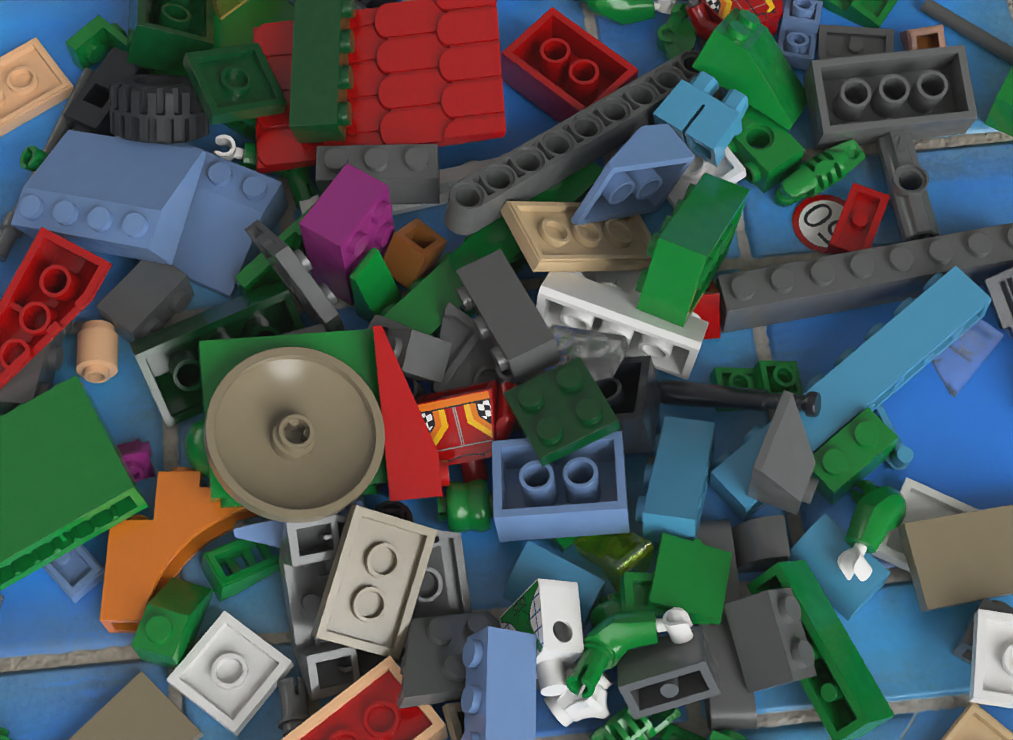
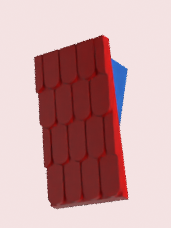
(418, 79)

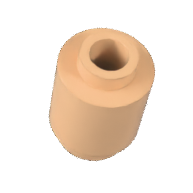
(97, 351)

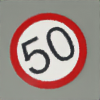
(816, 220)

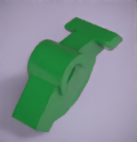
(677, 34)

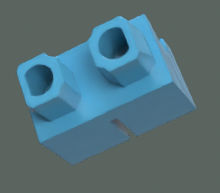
(701, 119)

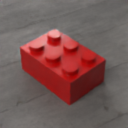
(563, 66)

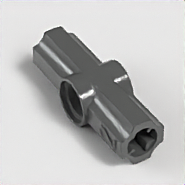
(902, 170)

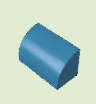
(821, 549)
(540, 563)

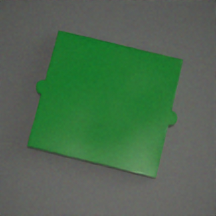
(690, 578)

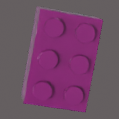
(344, 226)

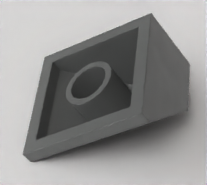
(784, 461)

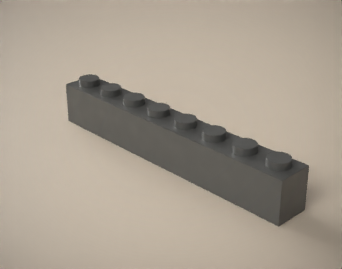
(858, 277)

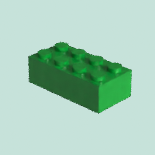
(690, 248)

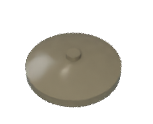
(294, 434)

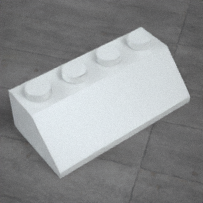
(604, 307)

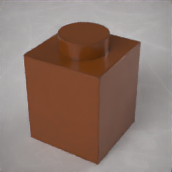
(413, 252)

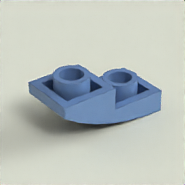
(799, 31)

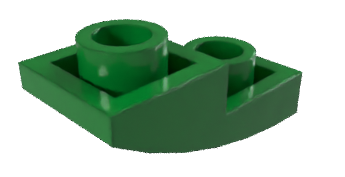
(768, 375)

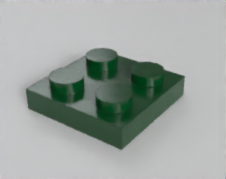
(234, 83)
(561, 411)

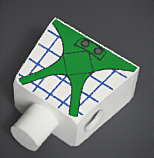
(553, 614)

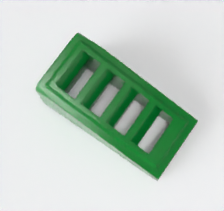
(239, 579)

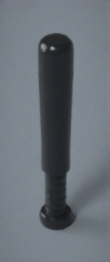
(730, 397)

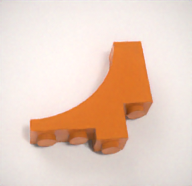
(150, 552)

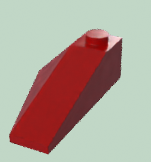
(44, 297)
(409, 448)

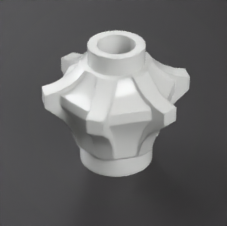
(570, 707)

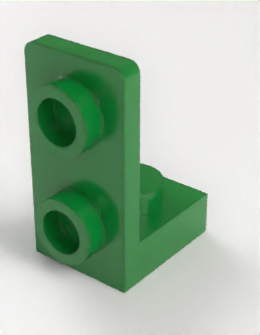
(95, 41)

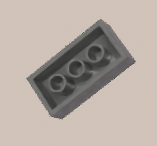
(885, 92)

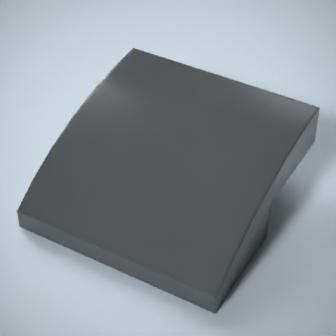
(852, 41)

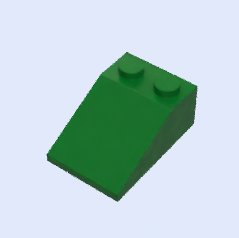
(748, 59)

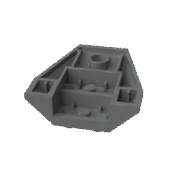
(305, 567)

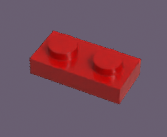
(858, 220)

